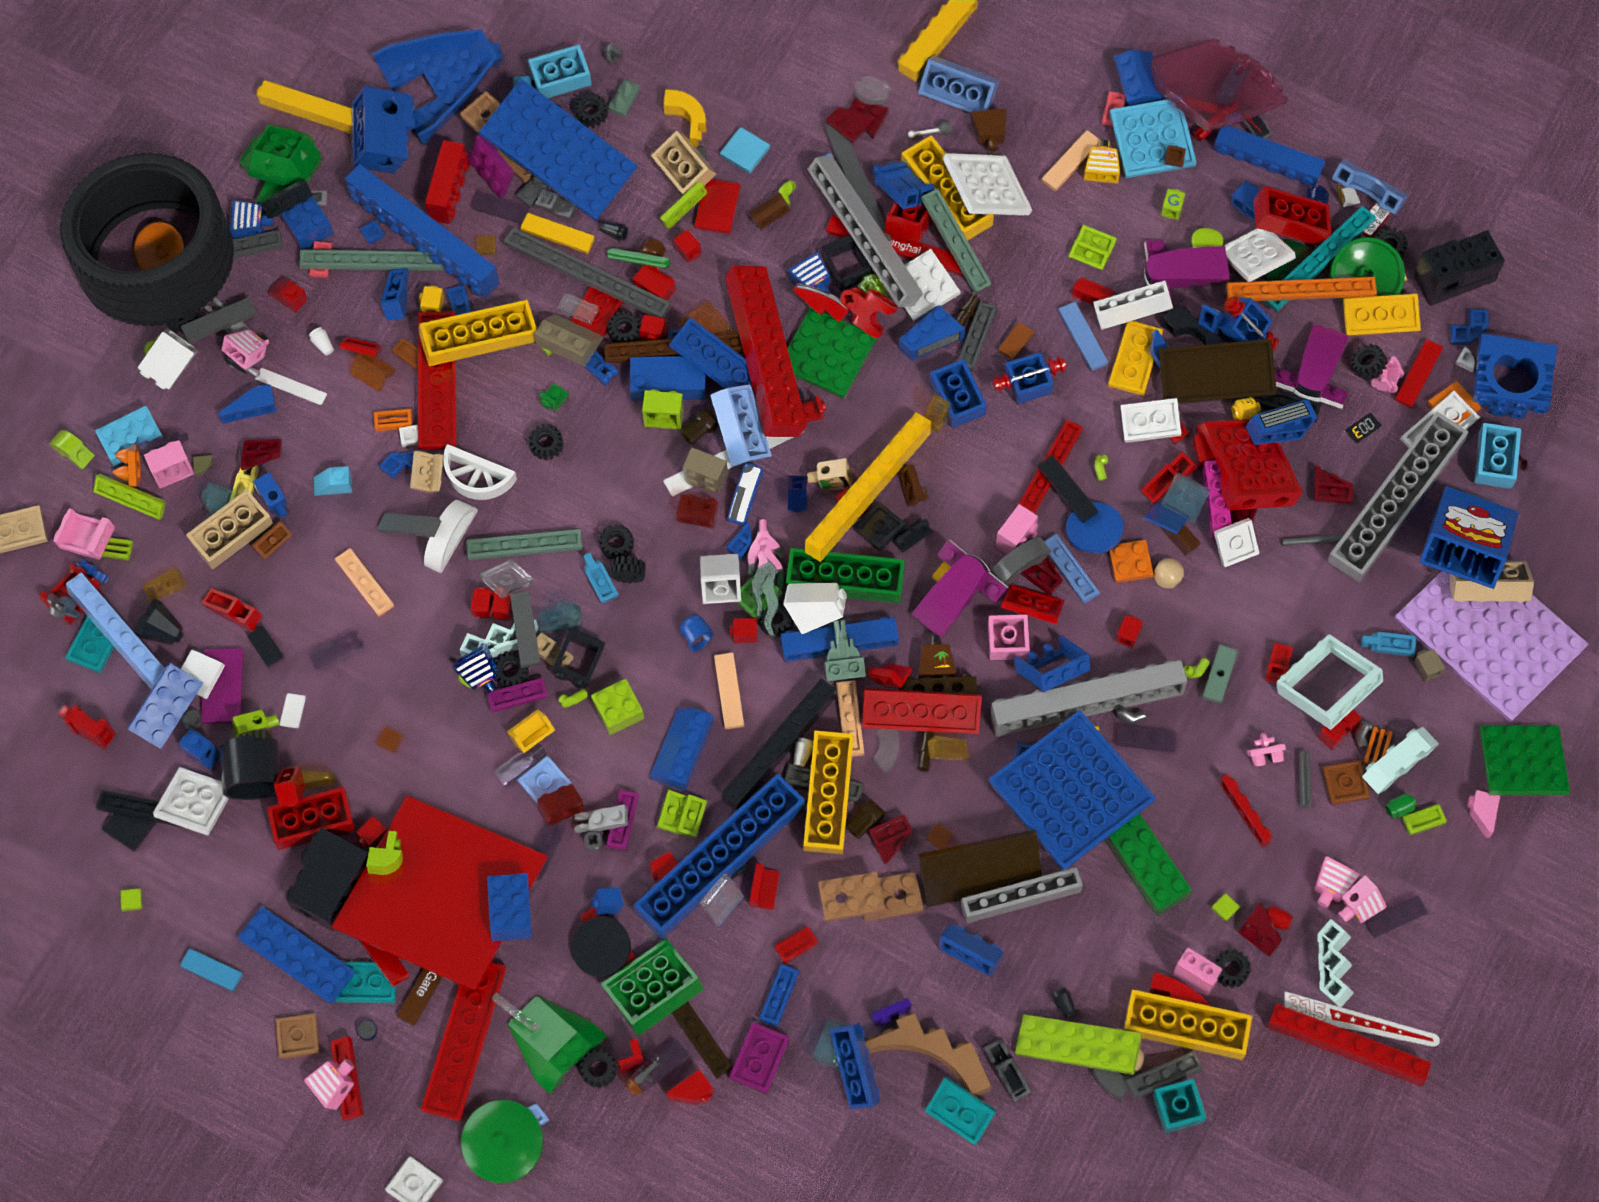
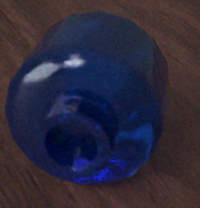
(1318, 193)

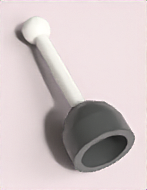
(944, 129)

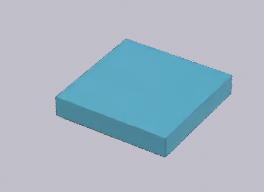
(744, 150)

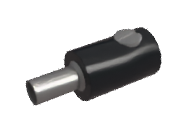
(233, 364)

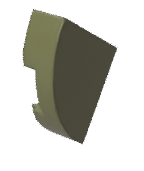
(201, 464)

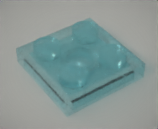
(1186, 497)

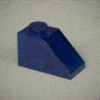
(797, 493)

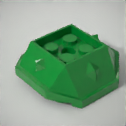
(281, 156)

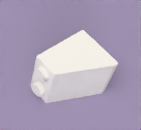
(167, 359)
(720, 578)
(814, 604)

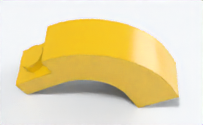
(688, 107)

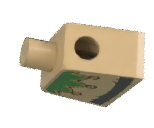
(832, 475)

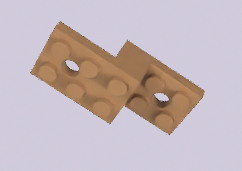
(472, 116)
(870, 896)

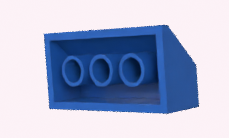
(682, 748)
(855, 1066)

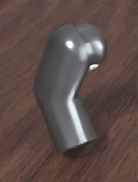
(1129, 717)
(1360, 732)

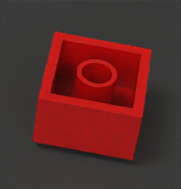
(908, 222)

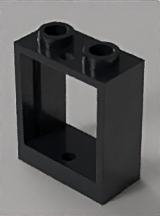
(839, 247)
(585, 641)

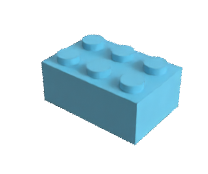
(560, 71)
(127, 431)
(1497, 455)

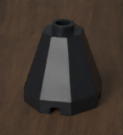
(159, 625)

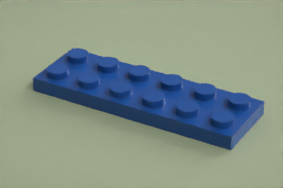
(711, 355)
(296, 955)

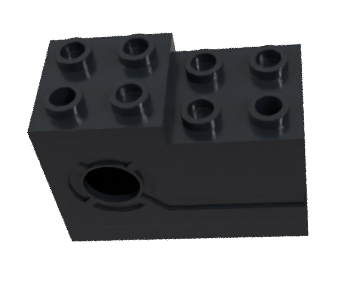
(1458, 267)
(327, 878)

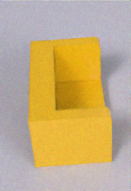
(530, 731)

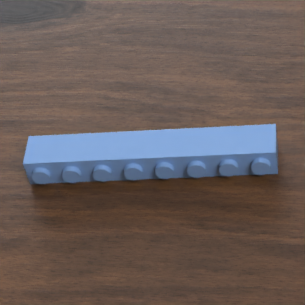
(115, 629)

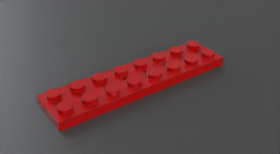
(436, 396)
(462, 1046)

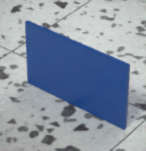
(1166, 518)

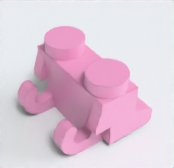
(1390, 376)

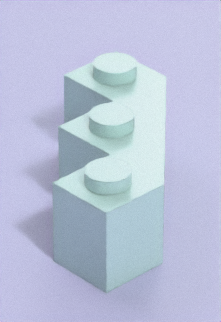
(498, 640)
(1399, 759)
(1332, 963)

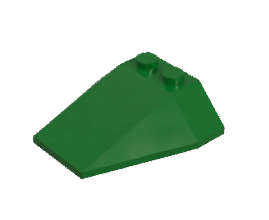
(557, 1042)

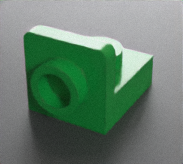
(553, 397)

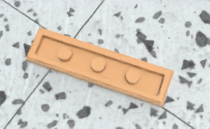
(1070, 161)
(364, 582)
(729, 691)
(850, 714)

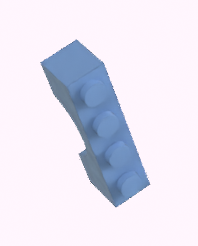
(1358, 178)

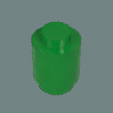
(1401, 806)

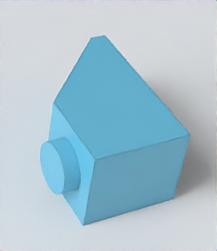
(333, 481)

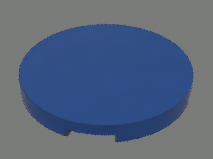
(1098, 533)

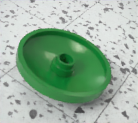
(1370, 259)
(502, 1141)

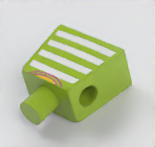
(254, 724)

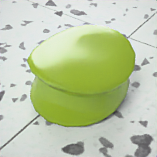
(1206, 238)

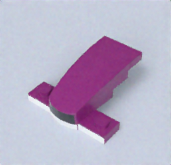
(1185, 266)
(1317, 368)
(956, 589)

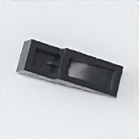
(1006, 1068)

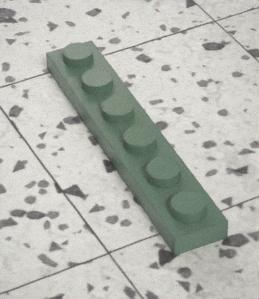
(956, 241)
(524, 544)

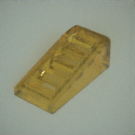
(937, 425)
(168, 576)
(938, 743)
(317, 778)

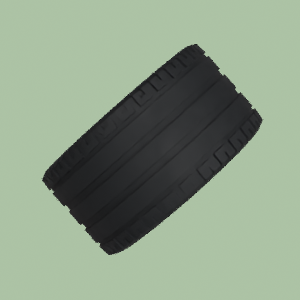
(132, 187)

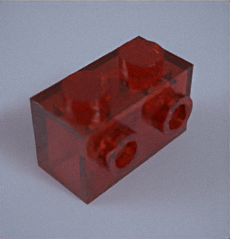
(697, 510)
(559, 804)

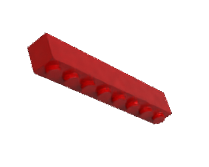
(1349, 1045)

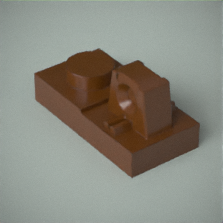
(911, 487)

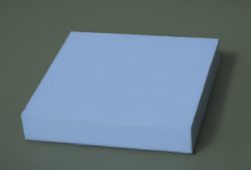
(543, 779)

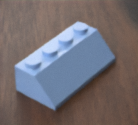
(740, 425)

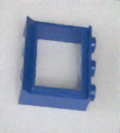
(1078, 665)

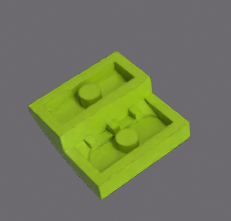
(1093, 247)
(681, 814)

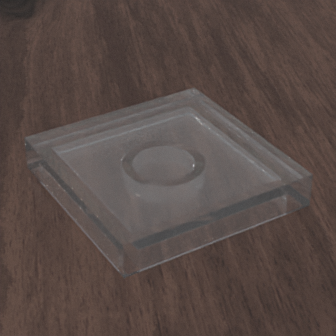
(506, 578)
(721, 899)

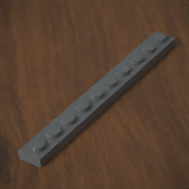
(587, 273)

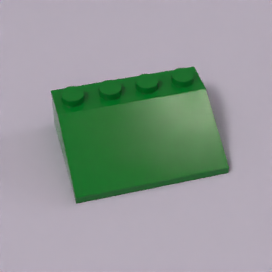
(652, 986)

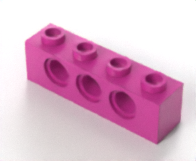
(1217, 511)

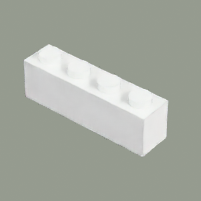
(1133, 305)

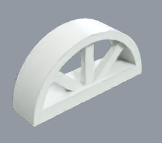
(480, 466)
(450, 532)

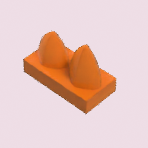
(132, 472)

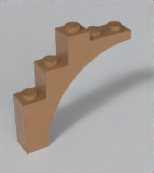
(961, 1061)

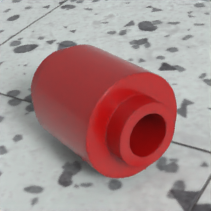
(1280, 917)

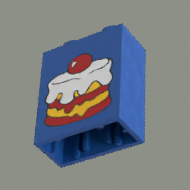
(1469, 537)

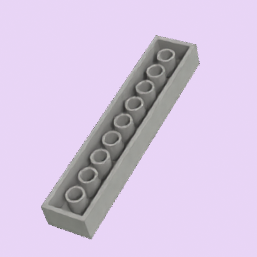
(1397, 497)
(1090, 697)

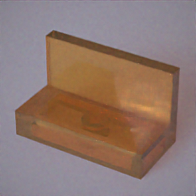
(371, 370)

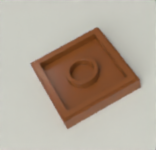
(1345, 782)

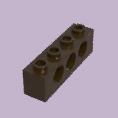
(966, 682)

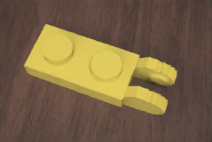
(244, 482)

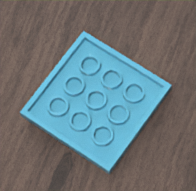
(1146, 132)

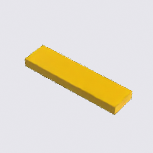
(557, 233)

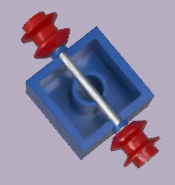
(1246, 321)
(1029, 377)

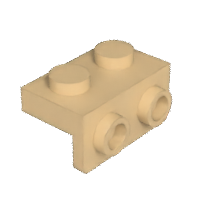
(426, 472)

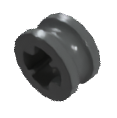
(587, 843)

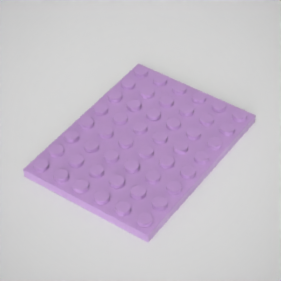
(1495, 647)

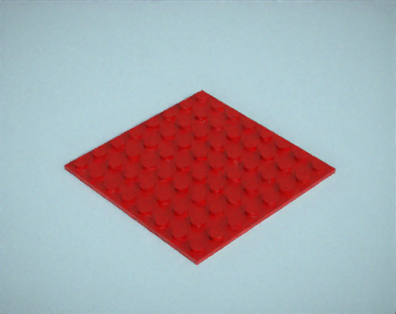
(438, 898)

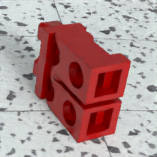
(79, 722)

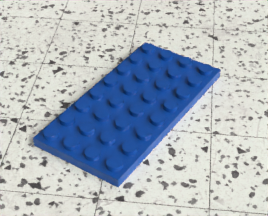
(558, 149)

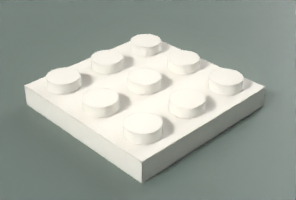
(1257, 253)
(934, 283)
(192, 801)

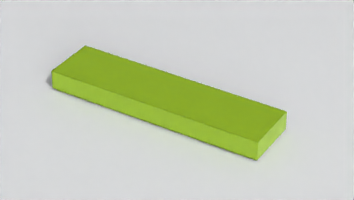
(129, 496)

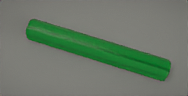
(638, 258)

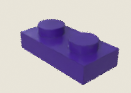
(884, 1015)

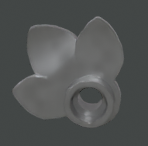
(62, 606)

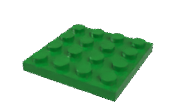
(829, 352)
(1524, 760)

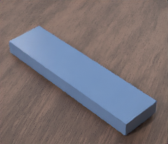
(1083, 336)
(1071, 569)

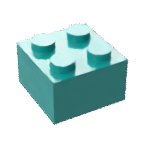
(1179, 1106)

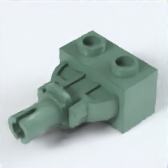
(844, 660)

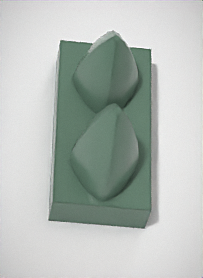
(624, 98)

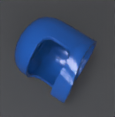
(692, 628)

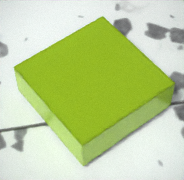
(131, 899)
(1225, 907)

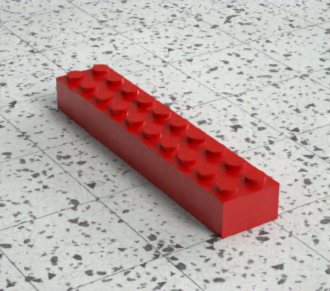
(765, 351)

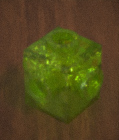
(873, 281)

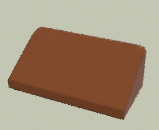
(271, 539)

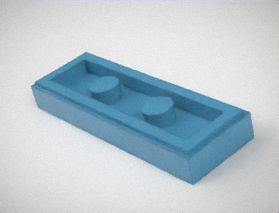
(211, 970)

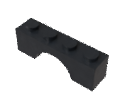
(1181, 322)

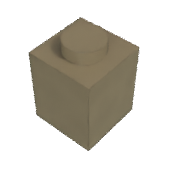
(1429, 664)

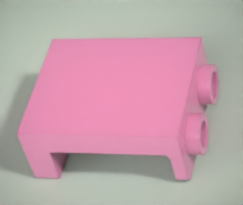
(83, 534)
(1197, 972)

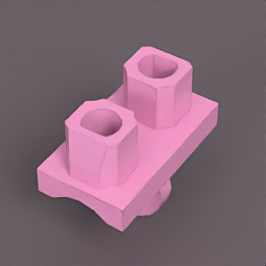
(1275, 751)

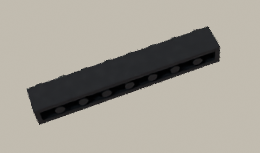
(779, 745)

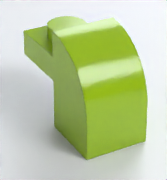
(70, 446)
(386, 860)

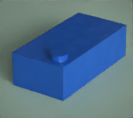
(666, 375)

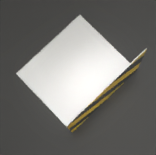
(1347, 196)

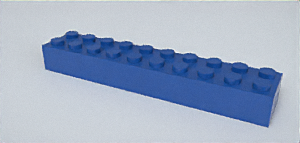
(422, 231)
(718, 854)

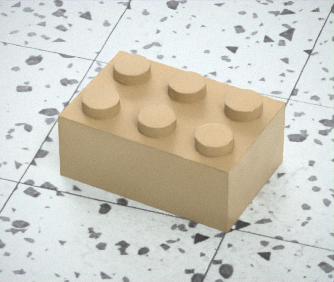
(683, 162)

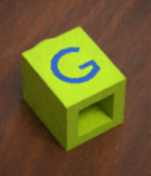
(1173, 204)

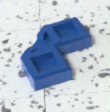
(1468, 334)
(396, 463)

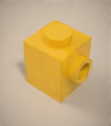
(431, 299)

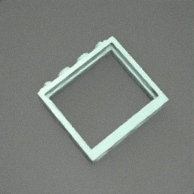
(1350, 700)

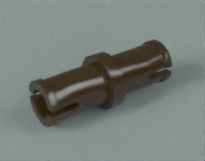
(967, 310)
(924, 759)

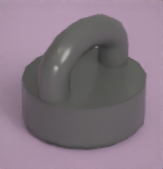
(612, 52)
(191, 719)

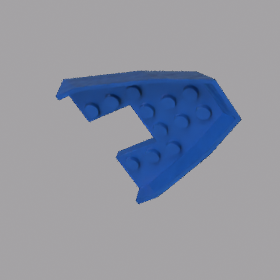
(453, 66)

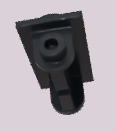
(912, 535)

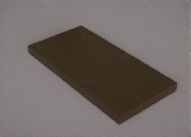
(1218, 371)
(979, 867)

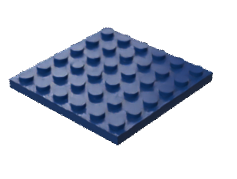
(1072, 790)

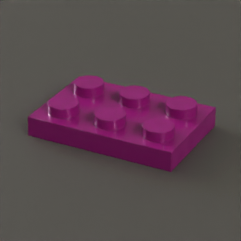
(491, 166)
(759, 1058)

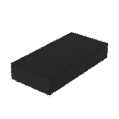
(265, 646)

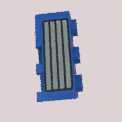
(932, 332)
(1282, 424)

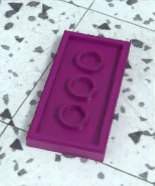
(226, 696)

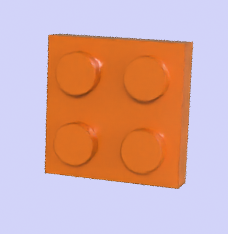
(1131, 561)

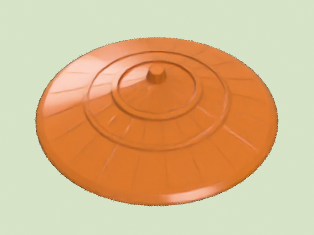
(157, 245)

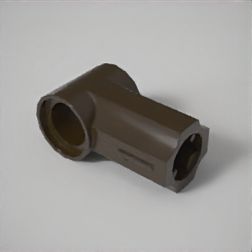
(704, 423)
(869, 815)

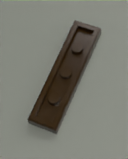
(702, 1040)

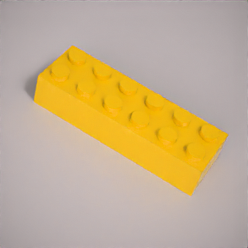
(927, 164)
(477, 332)
(828, 792)
(1188, 1024)

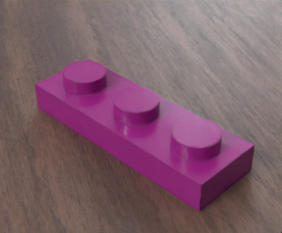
(517, 695)
(619, 837)

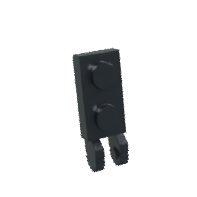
(287, 198)

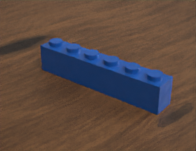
(1269, 155)
(816, 643)

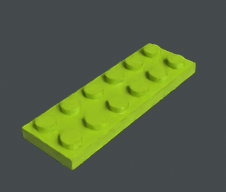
(1078, 1044)

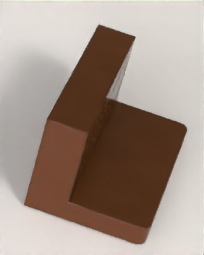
(770, 211)
(1184, 540)

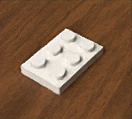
(1151, 420)

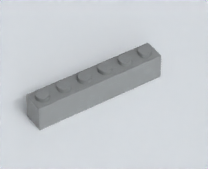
(1021, 895)

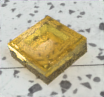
(486, 245)

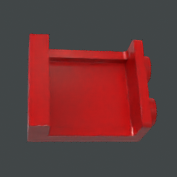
(61, 590)

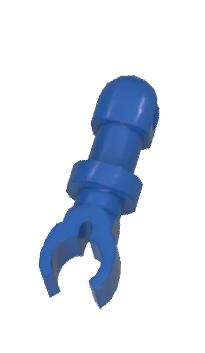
(92, 570)

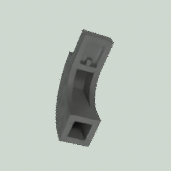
(1021, 558)
(1111, 1082)

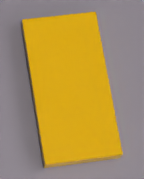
(1381, 314)
(1133, 359)

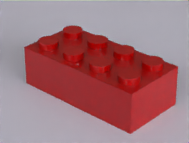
(447, 182)
(1292, 216)
(298, 823)

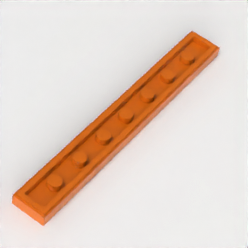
(1304, 289)

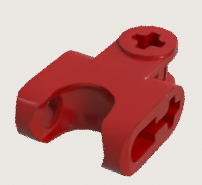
(866, 308)

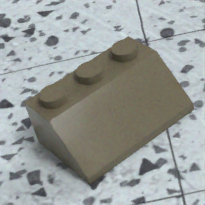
(567, 339)

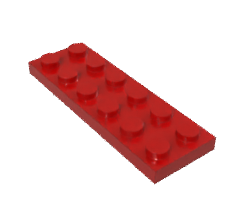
(921, 711)

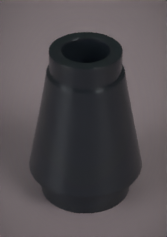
(615, 230)
(1064, 1002)

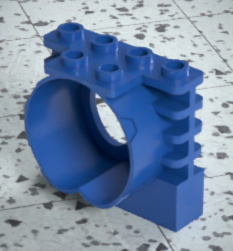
(1513, 353)

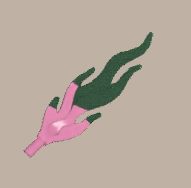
(768, 567)

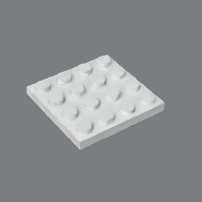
(987, 184)

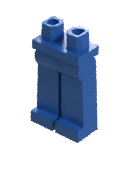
(901, 184)

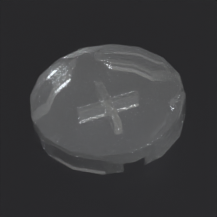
(871, 90)

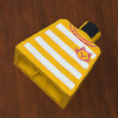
(1102, 164)

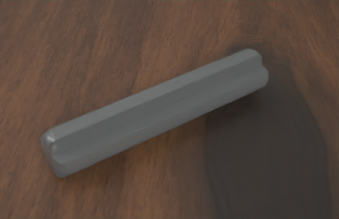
(1305, 779)

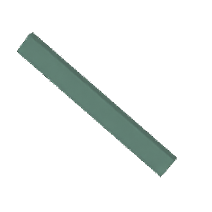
(367, 260)

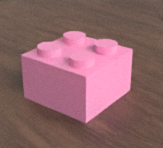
(169, 464)
(1017, 530)
(1008, 637)

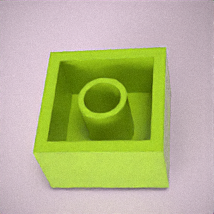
(663, 409)
(617, 706)

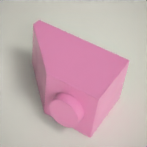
(1484, 811)

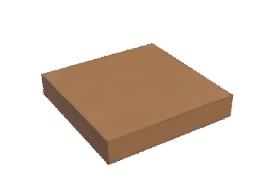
(297, 1036)

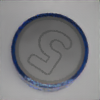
(367, 1030)

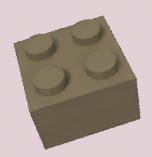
(705, 471)

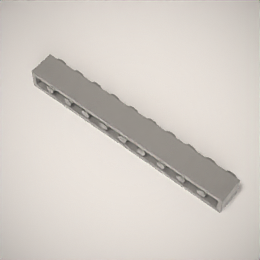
(865, 231)

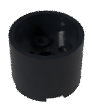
(249, 767)

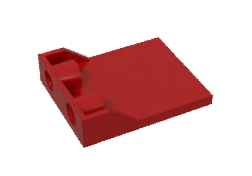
(1249, 472)

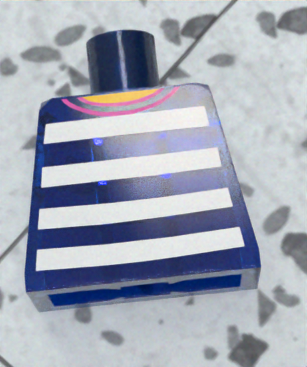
(478, 669)

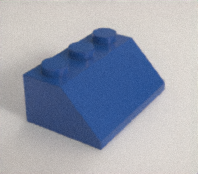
(1138, 77)
(971, 949)

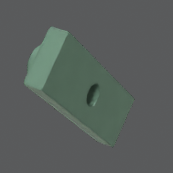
(1222, 664)

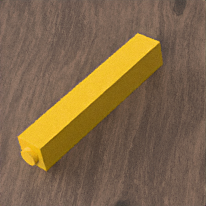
(305, 106)

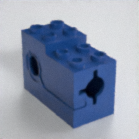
(381, 129)

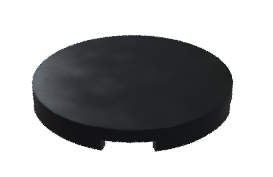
(601, 947)

